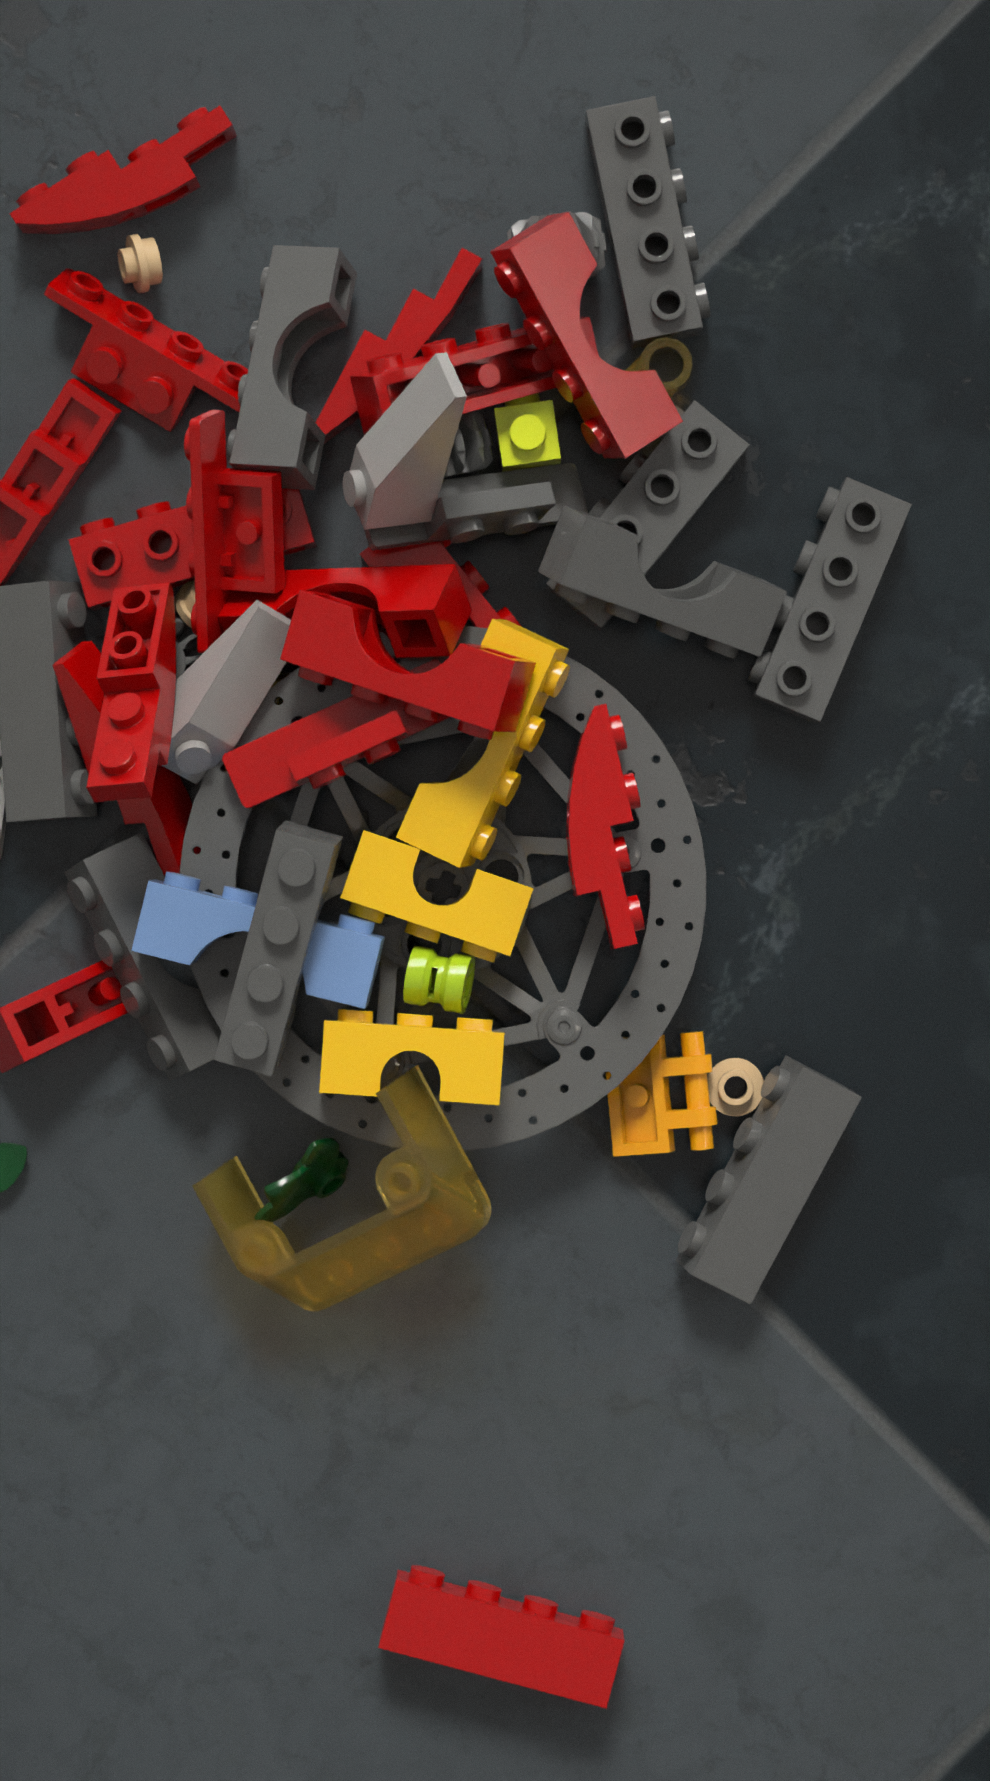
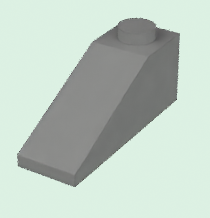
(407, 450)
(225, 690)

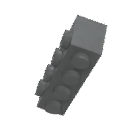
(645, 222)
(666, 491)
(830, 600)
(38, 744)
(766, 1179)

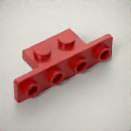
(140, 357)
(234, 526)
(321, 745)

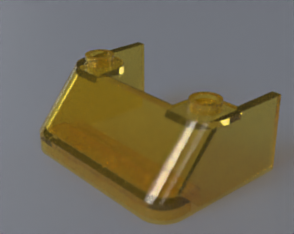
(425, 1185)

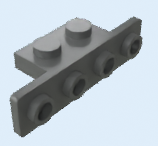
(489, 505)

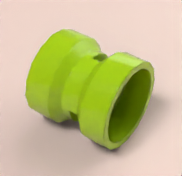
(439, 979)

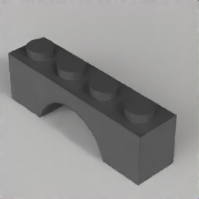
(303, 299)
(603, 561)
(277, 947)
(172, 1014)

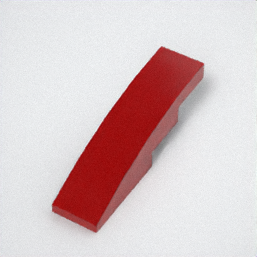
(416, 325)
(49, 468)
(170, 805)

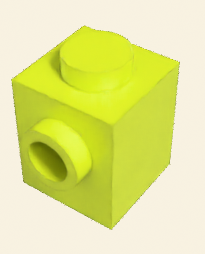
(527, 433)

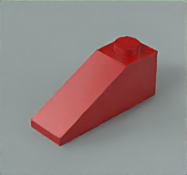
(58, 1014)

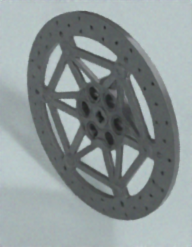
(557, 1013)

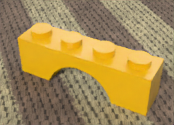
(457, 815)

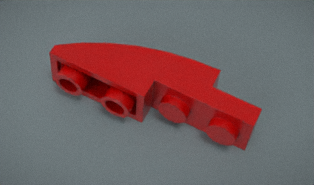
(105, 195)
(138, 691)
(596, 802)

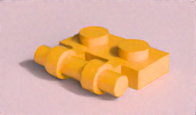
(642, 1103)

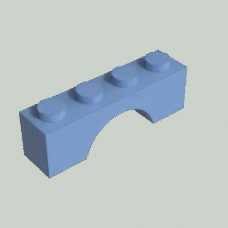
(184, 921)

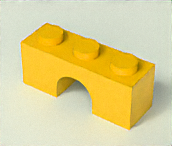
(483, 917)
(465, 1056)

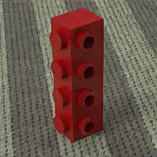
(491, 370)
(159, 547)
(502, 1636)

